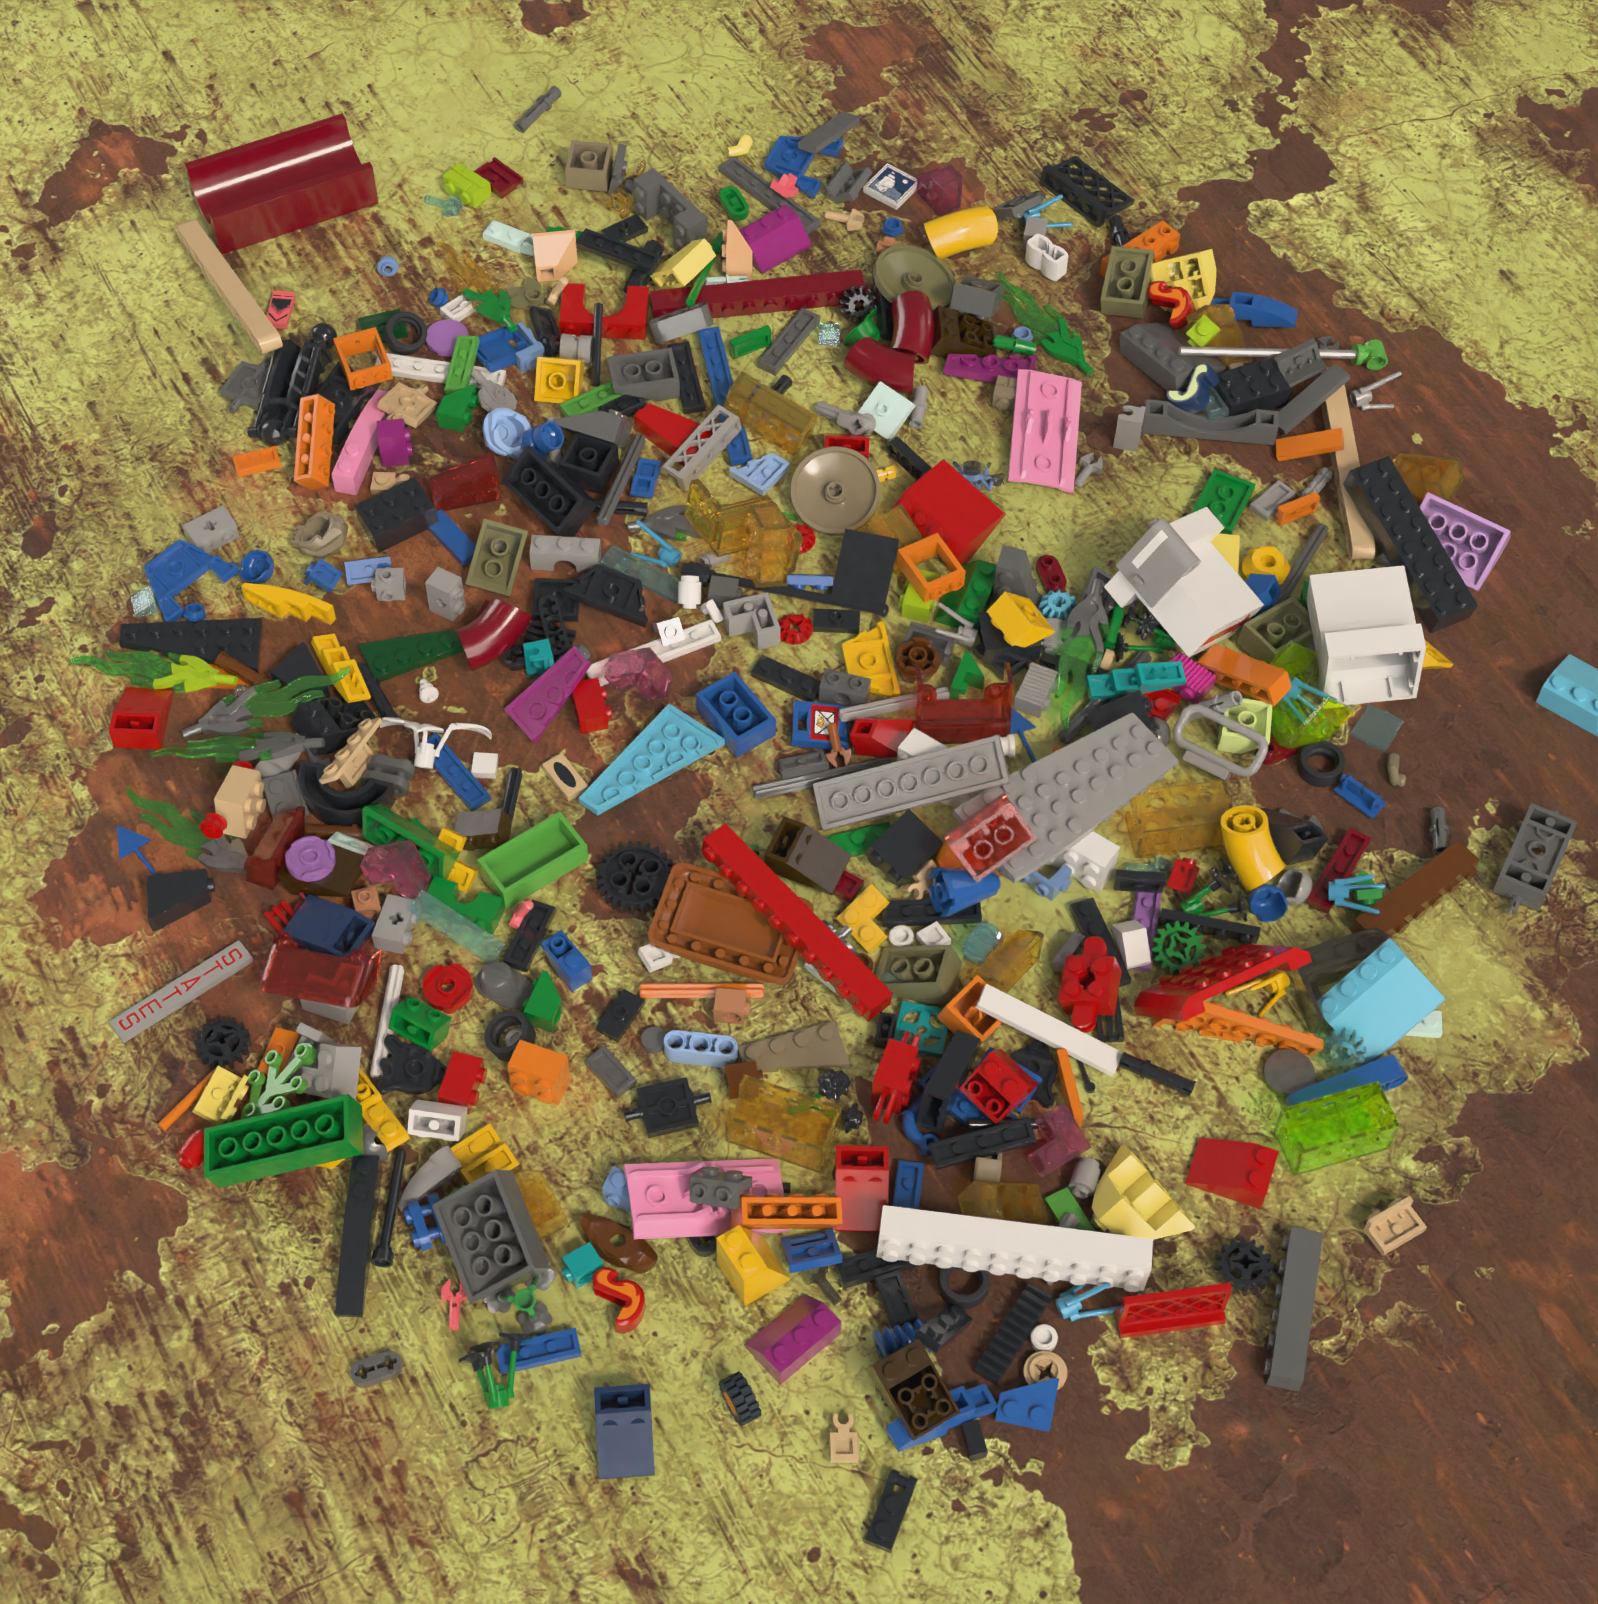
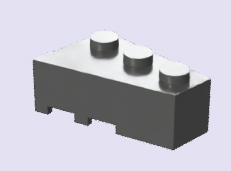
(1015, 575)

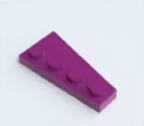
(986, 368)
(544, 698)

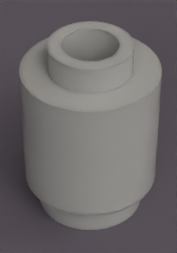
(1084, 1177)

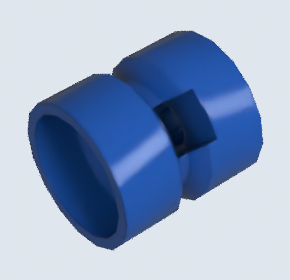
(544, 437)

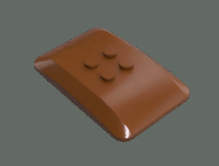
(718, 927)

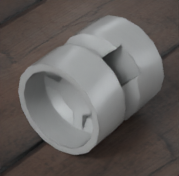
(576, 347)

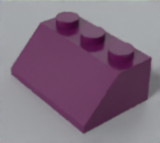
(775, 238)
(794, 1337)

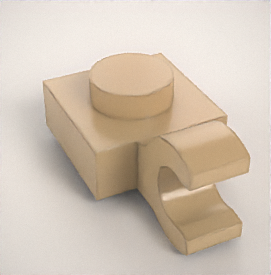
(385, 480)

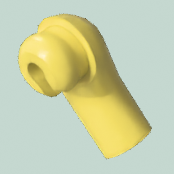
(742, 147)

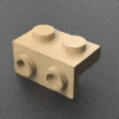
(1394, 1225)

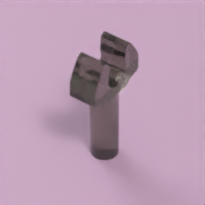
(820, 1279)

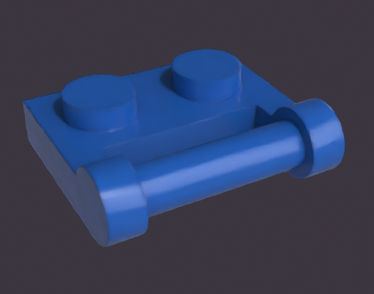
(811, 1251)

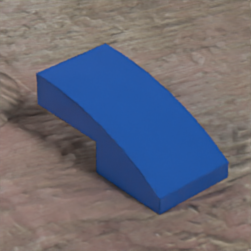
(646, 478)

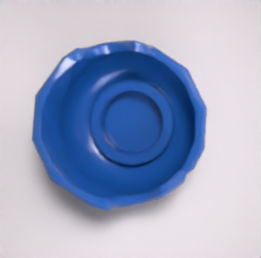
(257, 567)
(1268, 902)

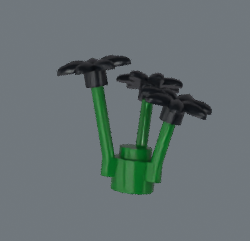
(1147, 625)

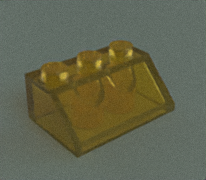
(1012, 960)

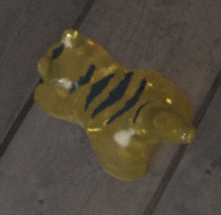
(623, 199)

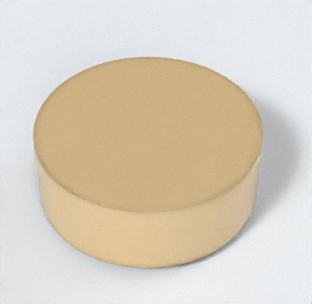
(1107, 659)

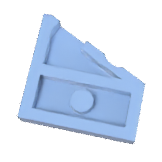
(761, 473)

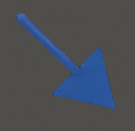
(1019, 725)
(131, 842)

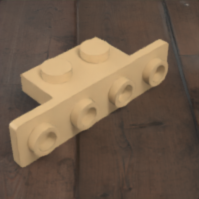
(354, 757)

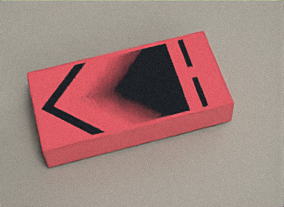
(281, 308)

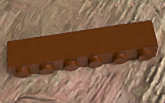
(1420, 891)

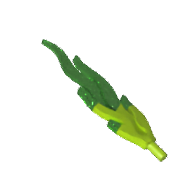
(160, 673)

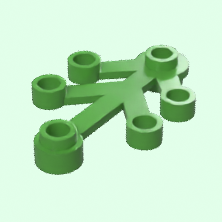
(275, 1086)

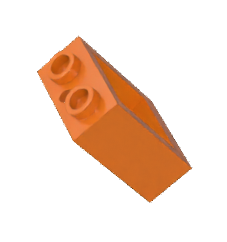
(367, 341)
(921, 551)

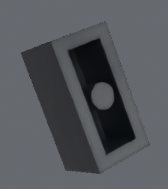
(884, 1029)
(974, 1440)

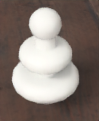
(427, 691)

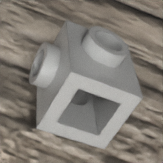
(389, 584)

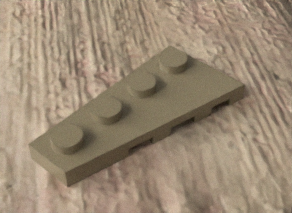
(802, 1049)

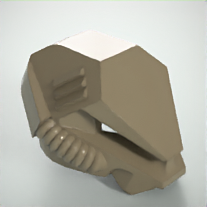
(327, 542)

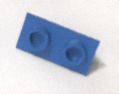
(1359, 796)

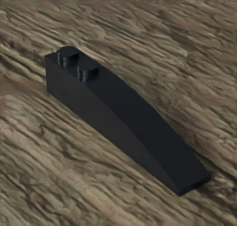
(358, 1235)

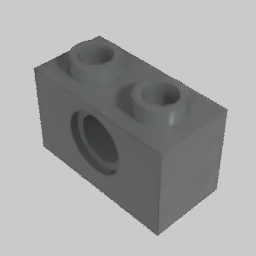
(843, 688)

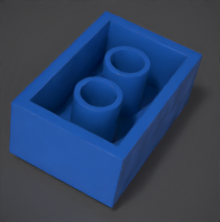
(736, 714)

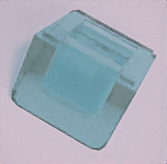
(828, 333)
(144, 602)

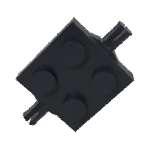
(667, 1107)

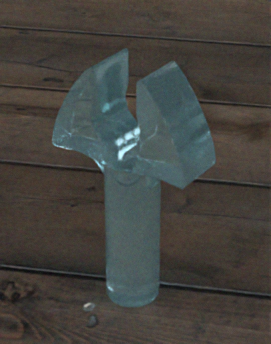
(448, 205)
(1158, 863)

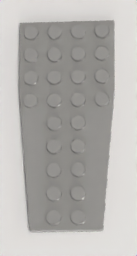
(1077, 789)

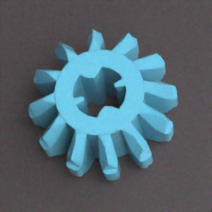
(1057, 605)

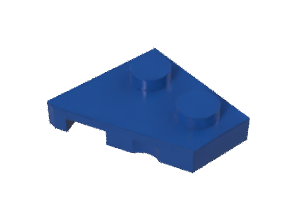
(1029, 1405)

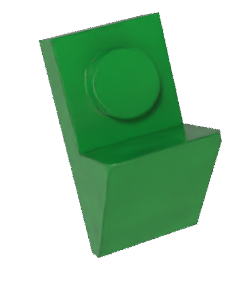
(966, 675)

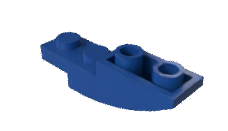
(1260, 309)
(972, 1405)

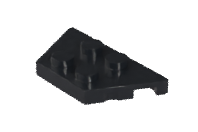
(610, 593)

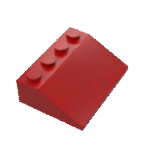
(953, 508)

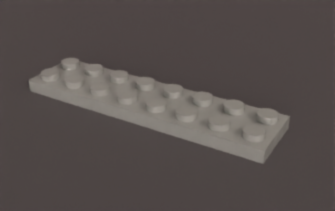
(911, 783)

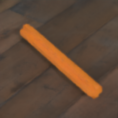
(696, 990)

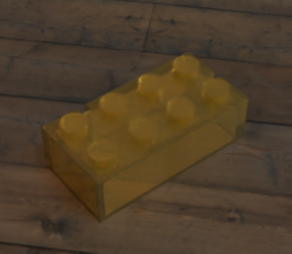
(771, 415)

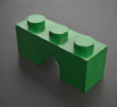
(484, 910)

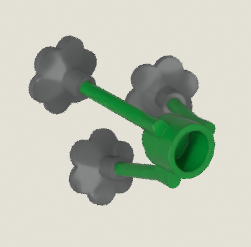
(535, 1317)

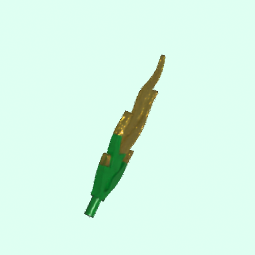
(479, 288)

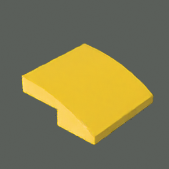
(483, 1154)

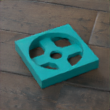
(925, 1012)

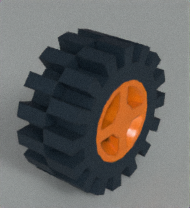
(740, 1398)

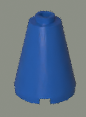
(957, 890)

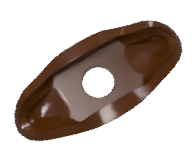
(633, 1255)

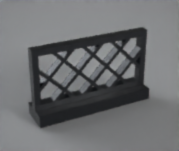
(1080, 197)

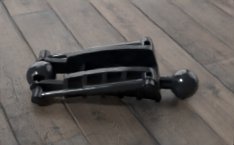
(290, 377)

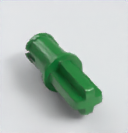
(1014, 344)

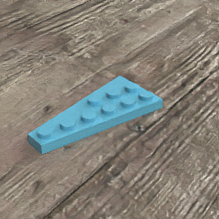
(657, 752)

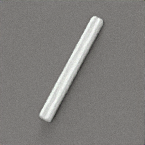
(390, 1001)

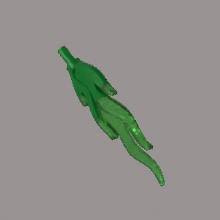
(1043, 326)

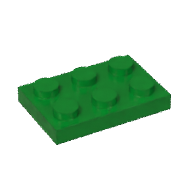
(1226, 498)

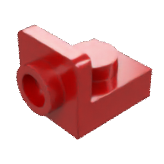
(1183, 875)

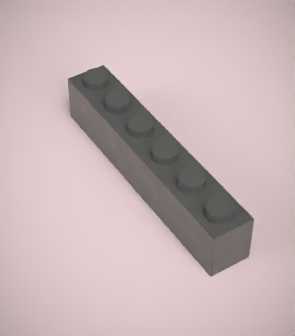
(1294, 1309)

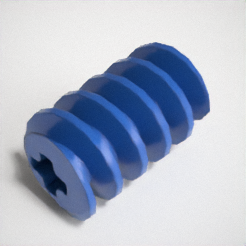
(890, 1342)

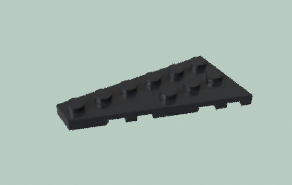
(200, 639)

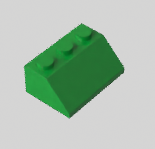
(972, 597)

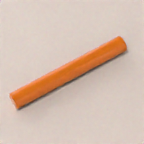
(183, 1105)

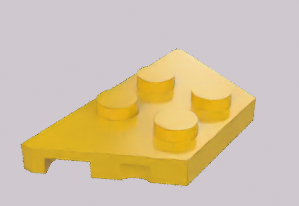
(871, 658)

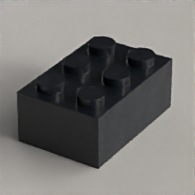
(1253, 387)
(396, 514)

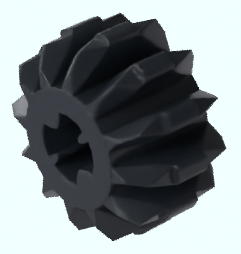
(849, 306)

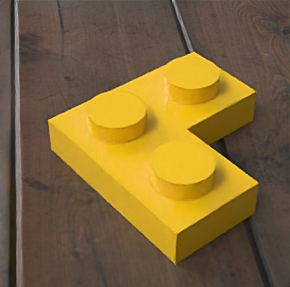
(461, 872)
(860, 917)

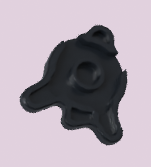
(1038, 1059)
(409, 1069)

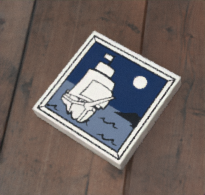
(891, 186)

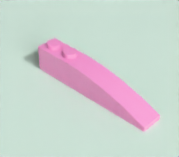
(359, 448)

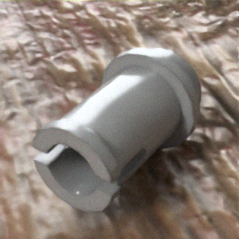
(713, 560)

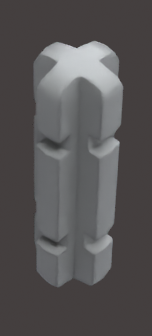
(1318, 482)

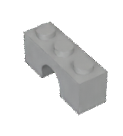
(548, 550)

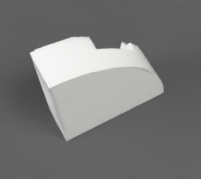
(710, 608)

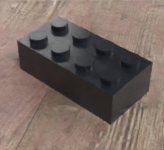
(549, 492)

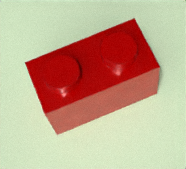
(590, 706)
(462, 1080)

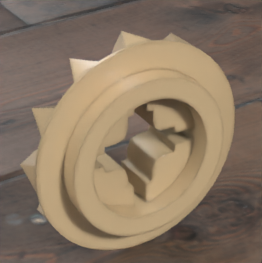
(1043, 1360)

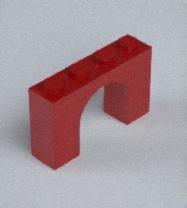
(627, 324)

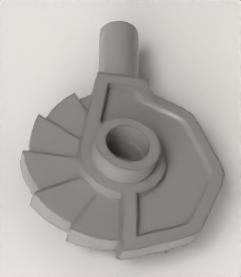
(492, 394)

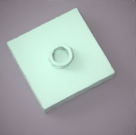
(888, 410)

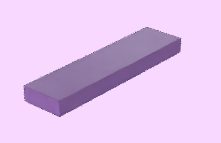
(1147, 912)

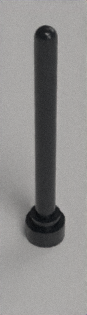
(383, 1254)

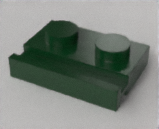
(380, 320)

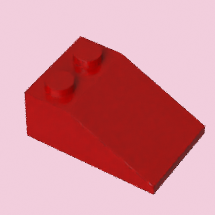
(1233, 1170)

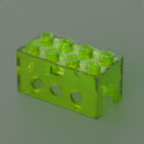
(1338, 1130)

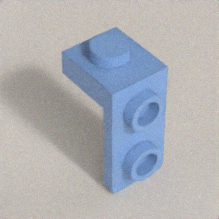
(527, 358)
(1049, 888)

